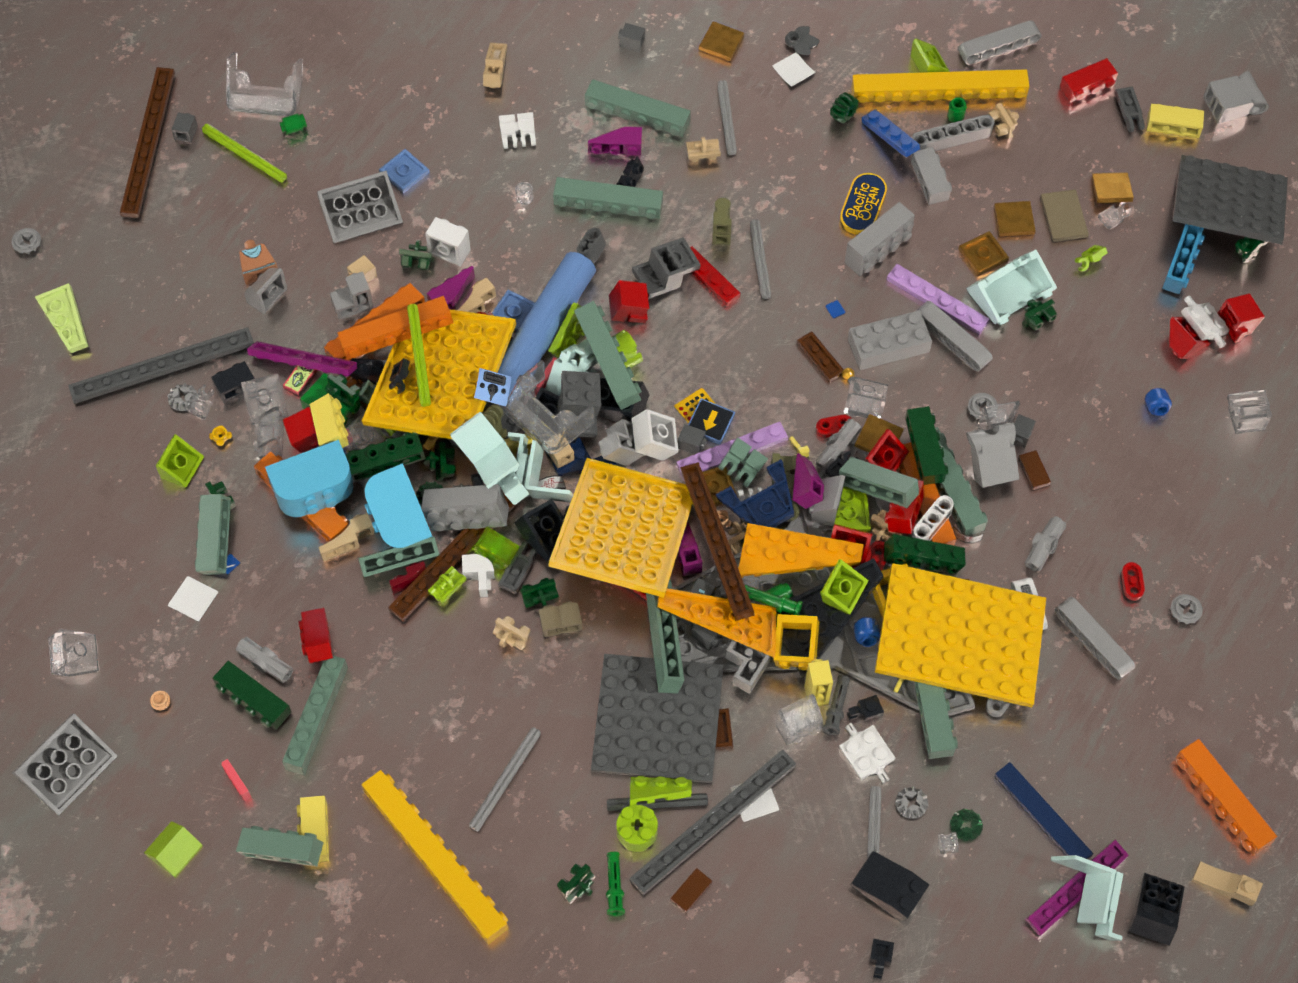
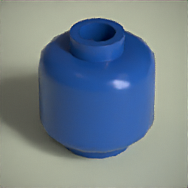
(1158, 401)
(867, 631)

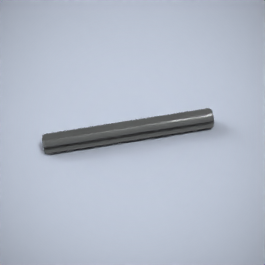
(695, 800)

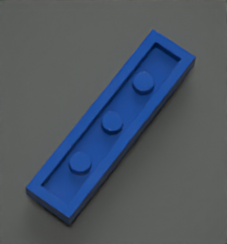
(890, 133)

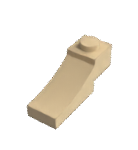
(494, 65)
(482, 292)
(359, 528)
(1227, 884)

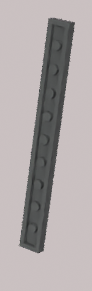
(160, 365)
(712, 822)

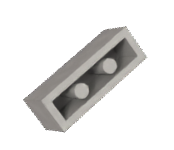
(931, 175)

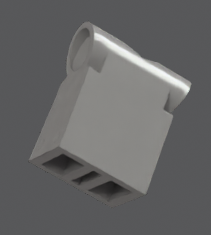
(1234, 98)
(994, 455)

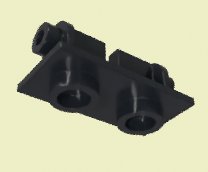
(633, 171)

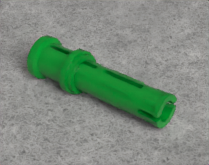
(780, 603)
(615, 892)

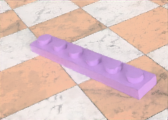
(927, 292)
(757, 440)

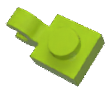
(1092, 254)

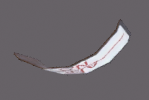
(554, 482)
(967, 539)

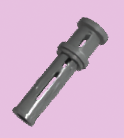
(835, 712)

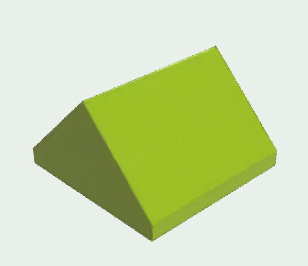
(927, 57)
(178, 462)
(843, 587)
(173, 848)

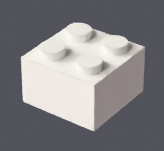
(448, 241)
(655, 435)

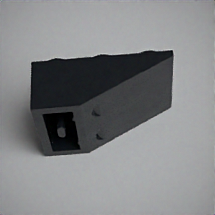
(1157, 909)

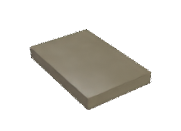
(1064, 215)

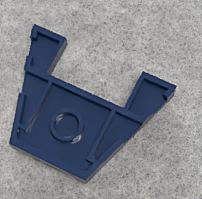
(576, 466)
(768, 506)

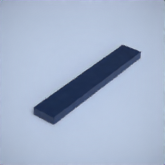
(1042, 812)

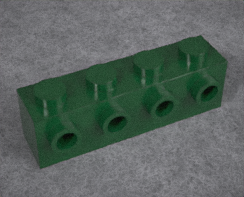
(925, 445)
(385, 455)
(924, 554)
(251, 695)

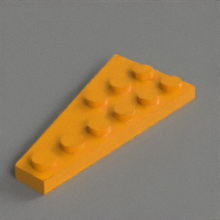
(786, 551)
(716, 615)

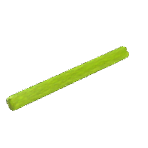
(244, 153)
(419, 358)

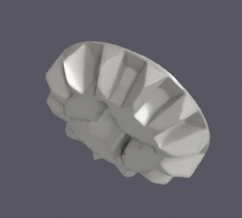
(28, 234)
(980, 399)
(178, 403)
(1183, 601)
(913, 811)

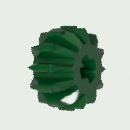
(844, 107)

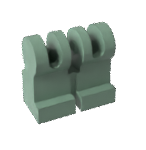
(738, 454)

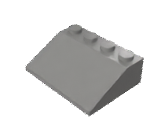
(359, 207)
(64, 764)

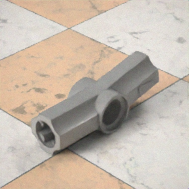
(1045, 544)

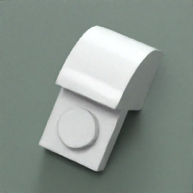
(478, 568)

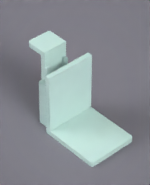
(574, 358)
(490, 456)
(530, 471)
(1099, 894)

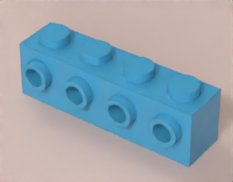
(1182, 260)

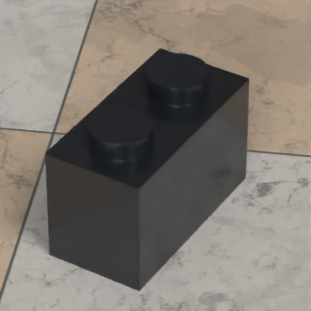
(229, 381)

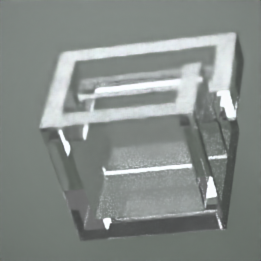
(1249, 411)

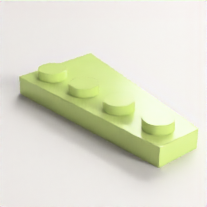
(64, 315)

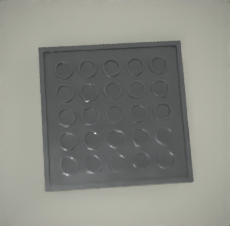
(1231, 199)
(656, 731)

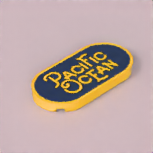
(863, 202)

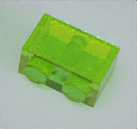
(496, 548)

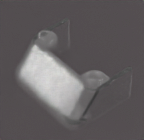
(250, 98)
(540, 423)

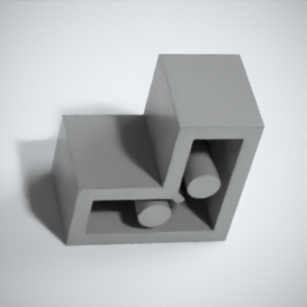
(354, 298)
(619, 444)
(751, 664)

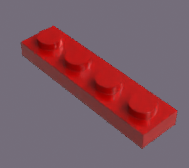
(715, 281)

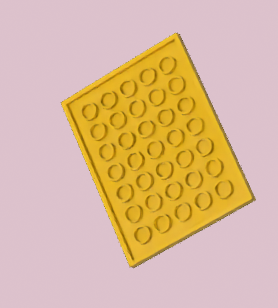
(452, 368)
(623, 528)
(961, 635)

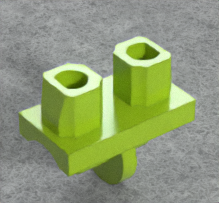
(447, 585)

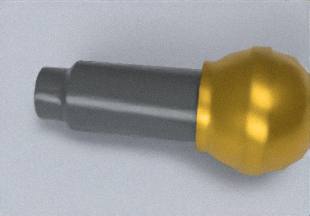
(847, 374)

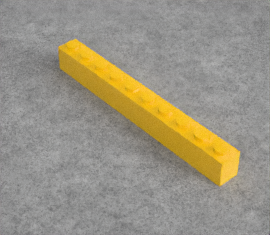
(940, 85)
(435, 857)

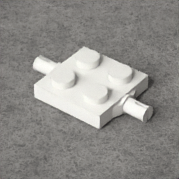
(1205, 321)
(867, 752)

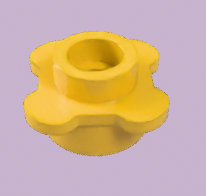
(220, 430)

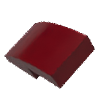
(400, 582)

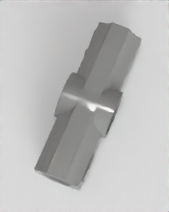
(838, 444)
(264, 659)

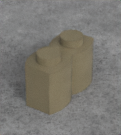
(560, 619)

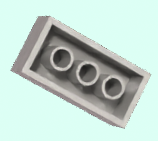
(879, 239)
(889, 340)
(465, 507)

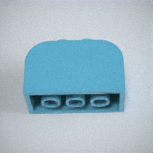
(311, 480)
(395, 508)

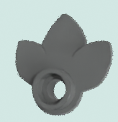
(801, 40)

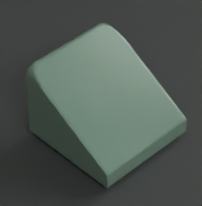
(366, 391)

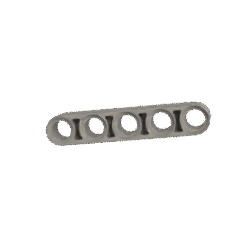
(999, 42)
(955, 133)
(954, 337)
(1094, 638)

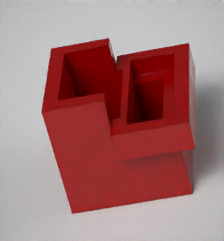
(629, 301)
(1241, 316)
(301, 430)

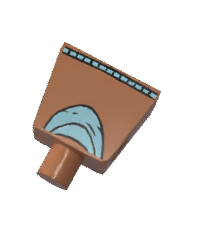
(255, 260)

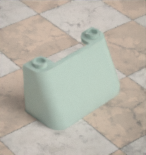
(1012, 287)

